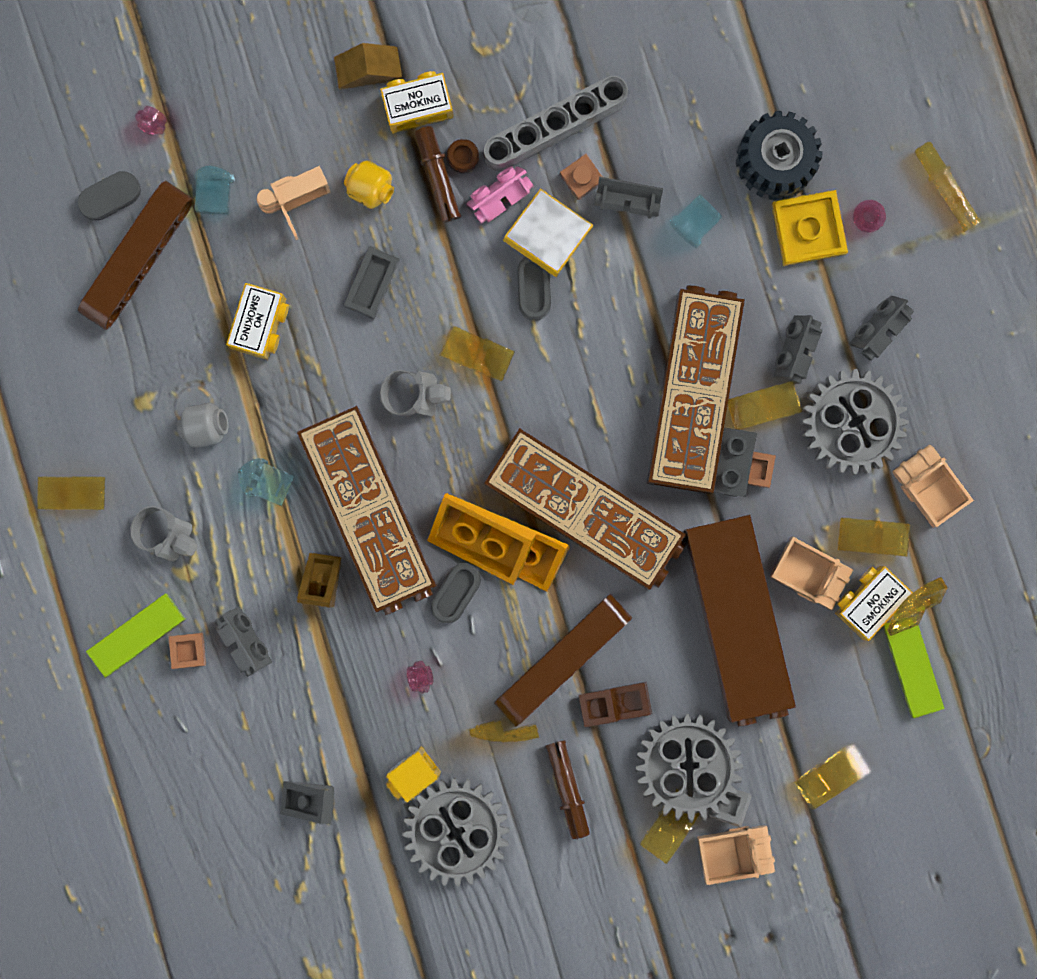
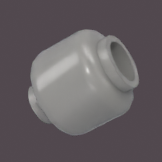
(203, 425)

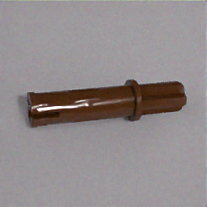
(437, 174)
(568, 790)

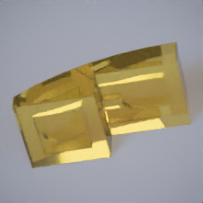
(476, 353)
(764, 405)
(71, 493)
(873, 537)
(912, 609)
(495, 732)
(832, 776)
(667, 834)

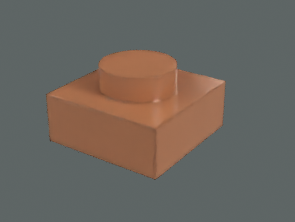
(581, 176)
(761, 470)
(187, 650)

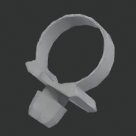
(429, 396)
(177, 540)

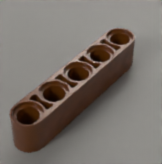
(135, 255)
(563, 660)

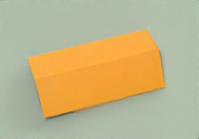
(497, 543)

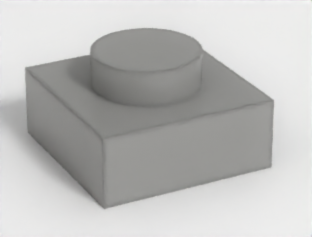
(736, 811)

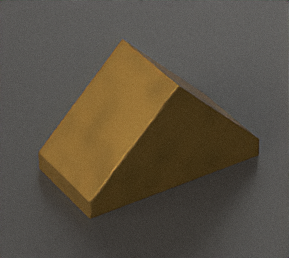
(367, 65)
(320, 580)

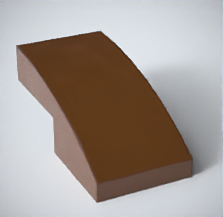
(615, 704)

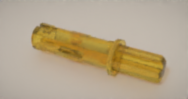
(947, 185)

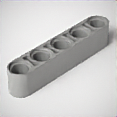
(564, 110)

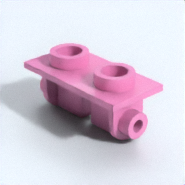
(508, 185)

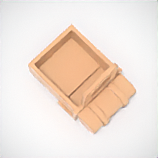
(293, 192)
(932, 486)
(811, 573)
(736, 854)

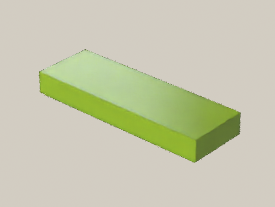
(136, 635)
(914, 671)

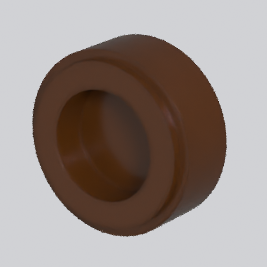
(462, 156)

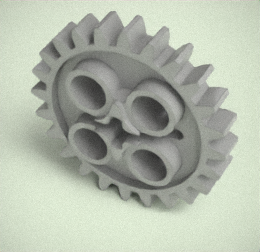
(880, 407)
(718, 767)
(430, 847)

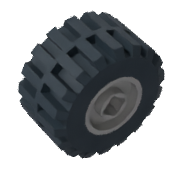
(778, 155)

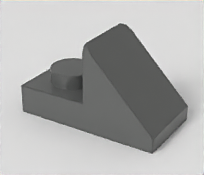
(308, 801)

